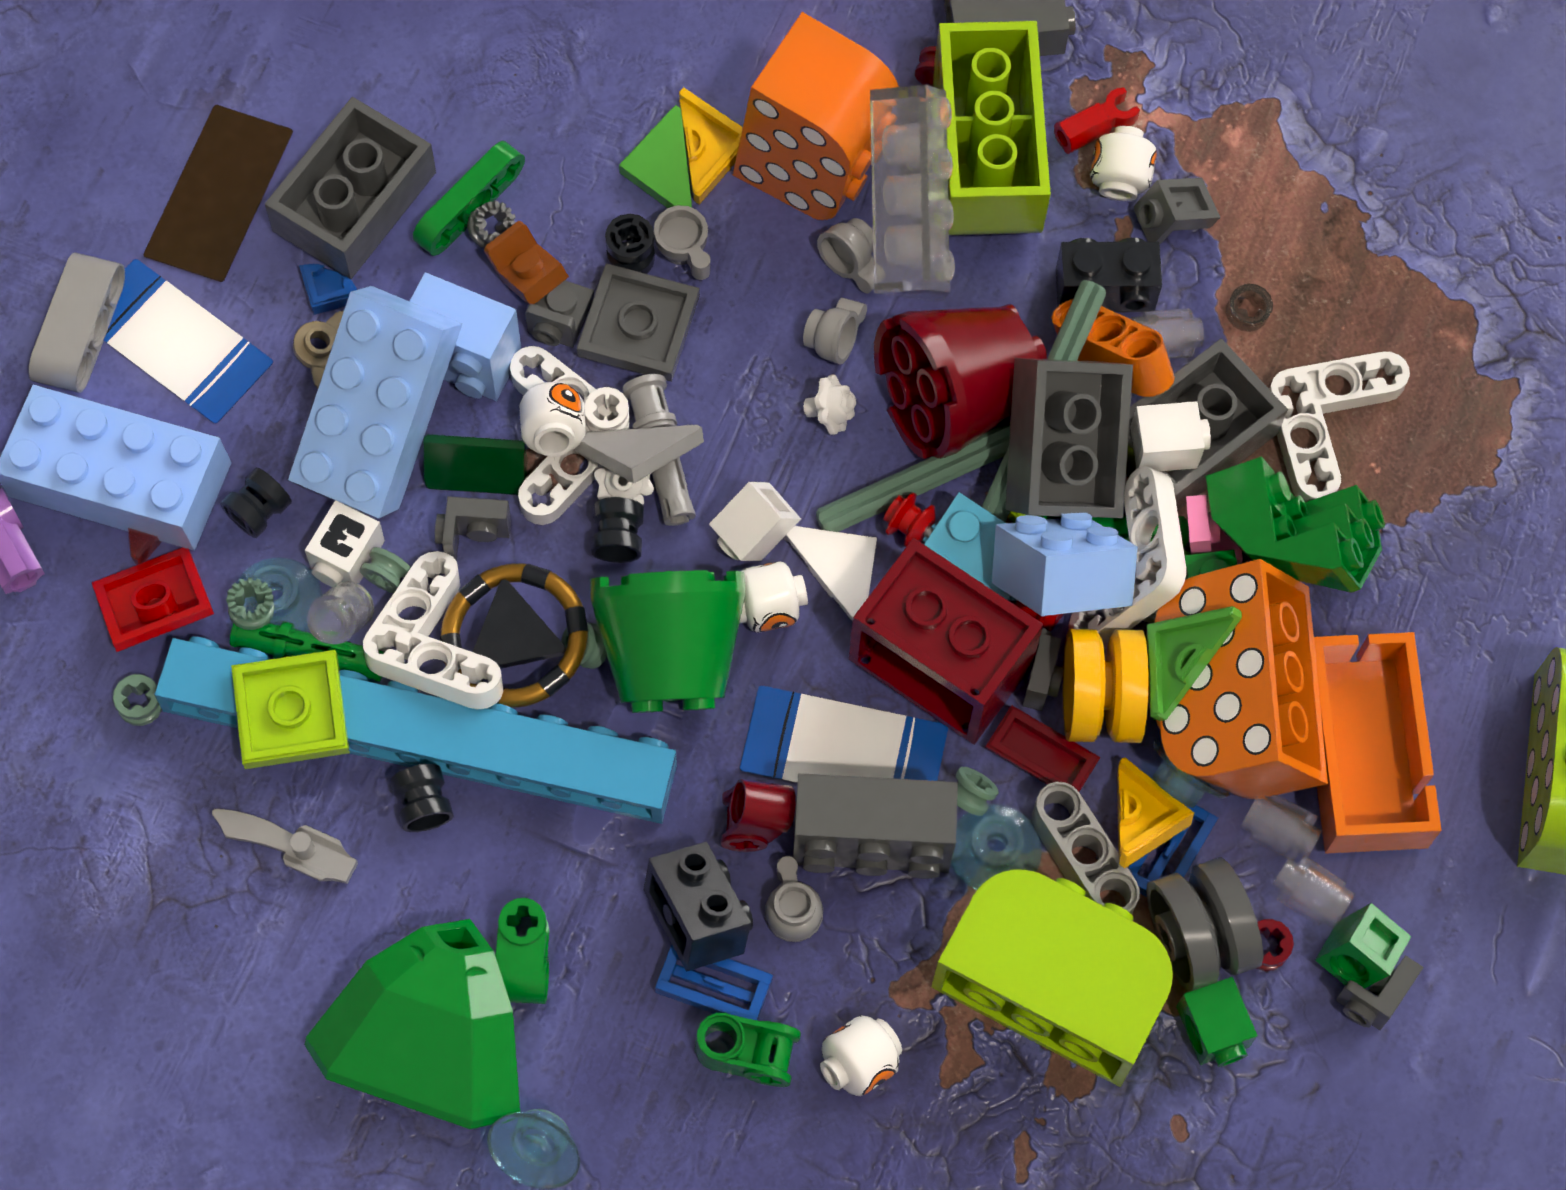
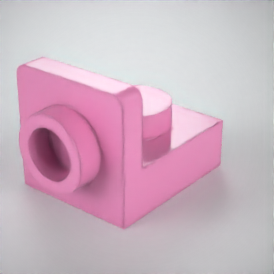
(1203, 531)

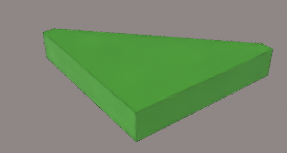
(660, 162)
(1181, 651)

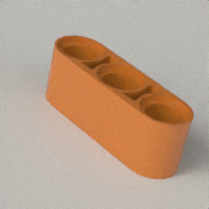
(1125, 342)

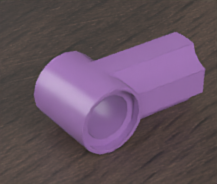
(17, 561)

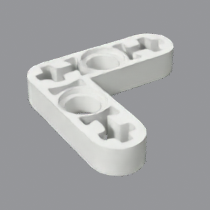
(1317, 400)
(539, 480)
(1159, 562)
(414, 645)

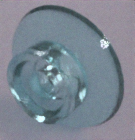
(295, 582)
(1180, 784)
(977, 862)
(534, 1148)

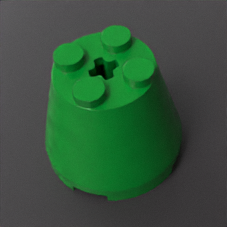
(669, 635)

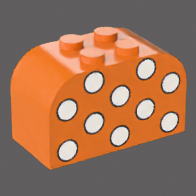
(811, 120)
(1256, 705)

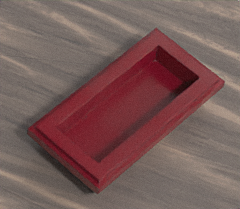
(1041, 750)

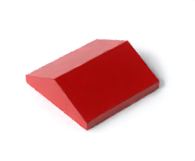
(152, 598)

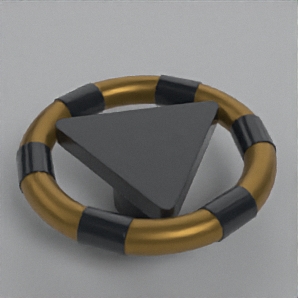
(516, 633)

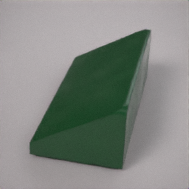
(474, 464)

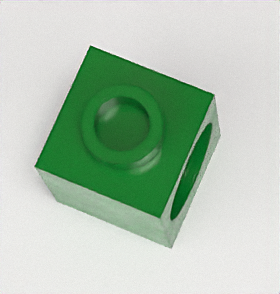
(1363, 947)
(1217, 1023)

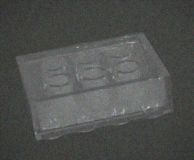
(911, 192)

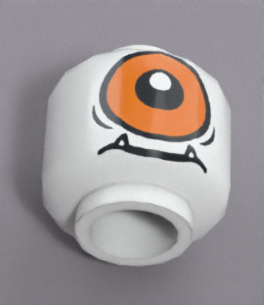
(1123, 164)
(552, 419)
(772, 597)
(860, 1055)

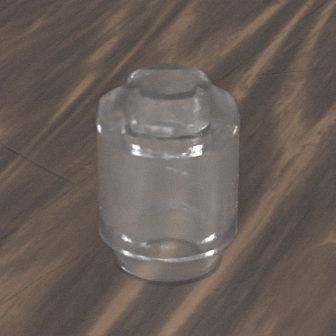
(1178, 329)
(340, 613)
(1282, 826)
(1313, 891)

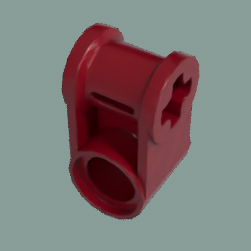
(756, 814)

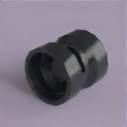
(639, 251)
(256, 502)
(617, 530)
(422, 800)

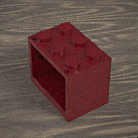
(944, 640)

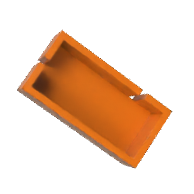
(1374, 746)

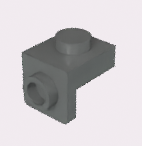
(1045, 675)

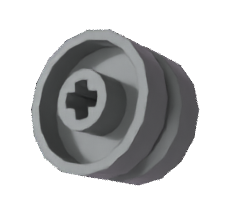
(1205, 923)

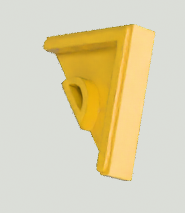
(710, 143)
(1145, 814)

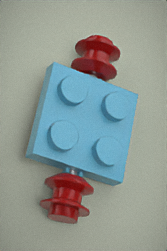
(962, 537)

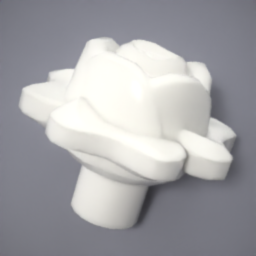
(831, 405)
(616, 486)

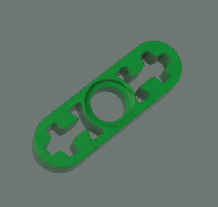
(480, 185)

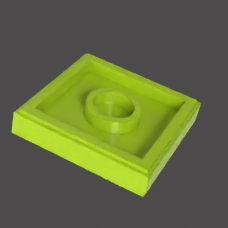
(290, 709)

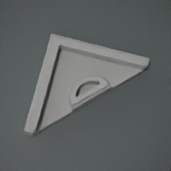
(639, 451)

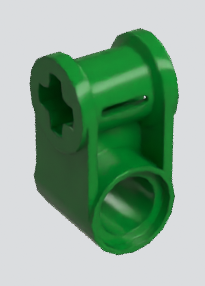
(523, 959)
(751, 1048)

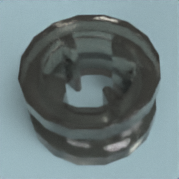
(1259, 298)

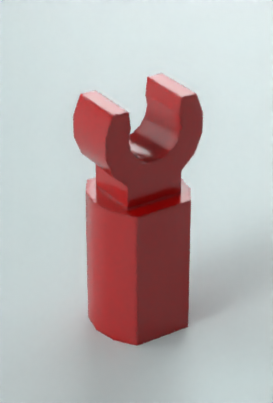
(1094, 122)

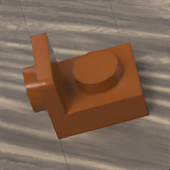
(524, 264)

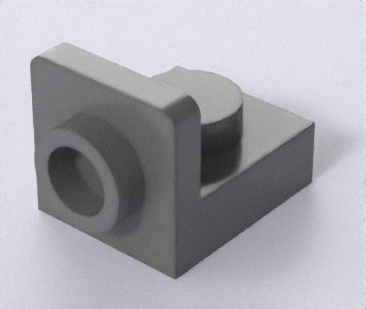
(1175, 206)
(560, 314)
(475, 517)
(1376, 1011)

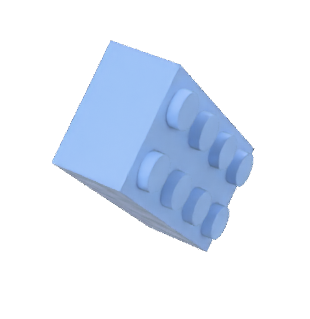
(374, 401)
(113, 467)

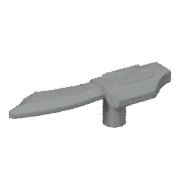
(304, 851)

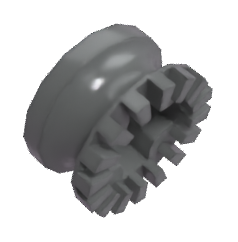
(477, 223)

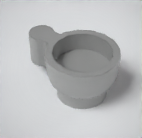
(681, 237)
(848, 252)
(834, 330)
(793, 907)

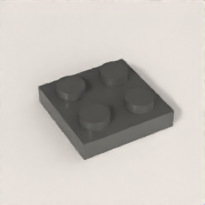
(638, 322)

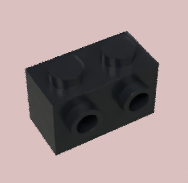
(1124, 268)
(697, 906)

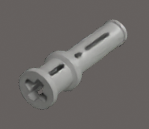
(652, 411)

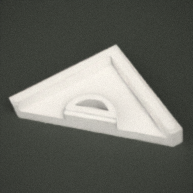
(838, 563)

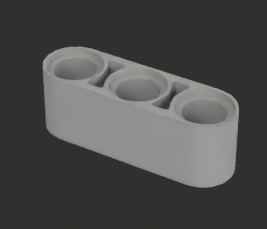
(76, 322)
(1082, 830)

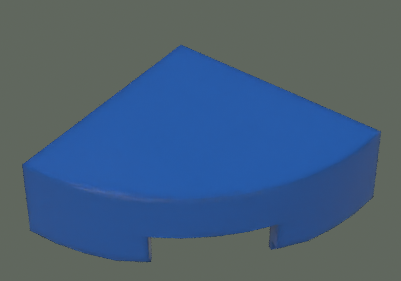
(325, 287)

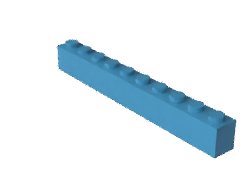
(467, 743)

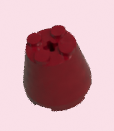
(951, 373)

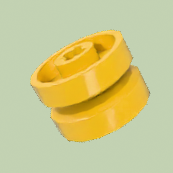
(1107, 684)

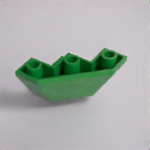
(1314, 541)
(426, 1028)

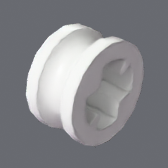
(606, 396)

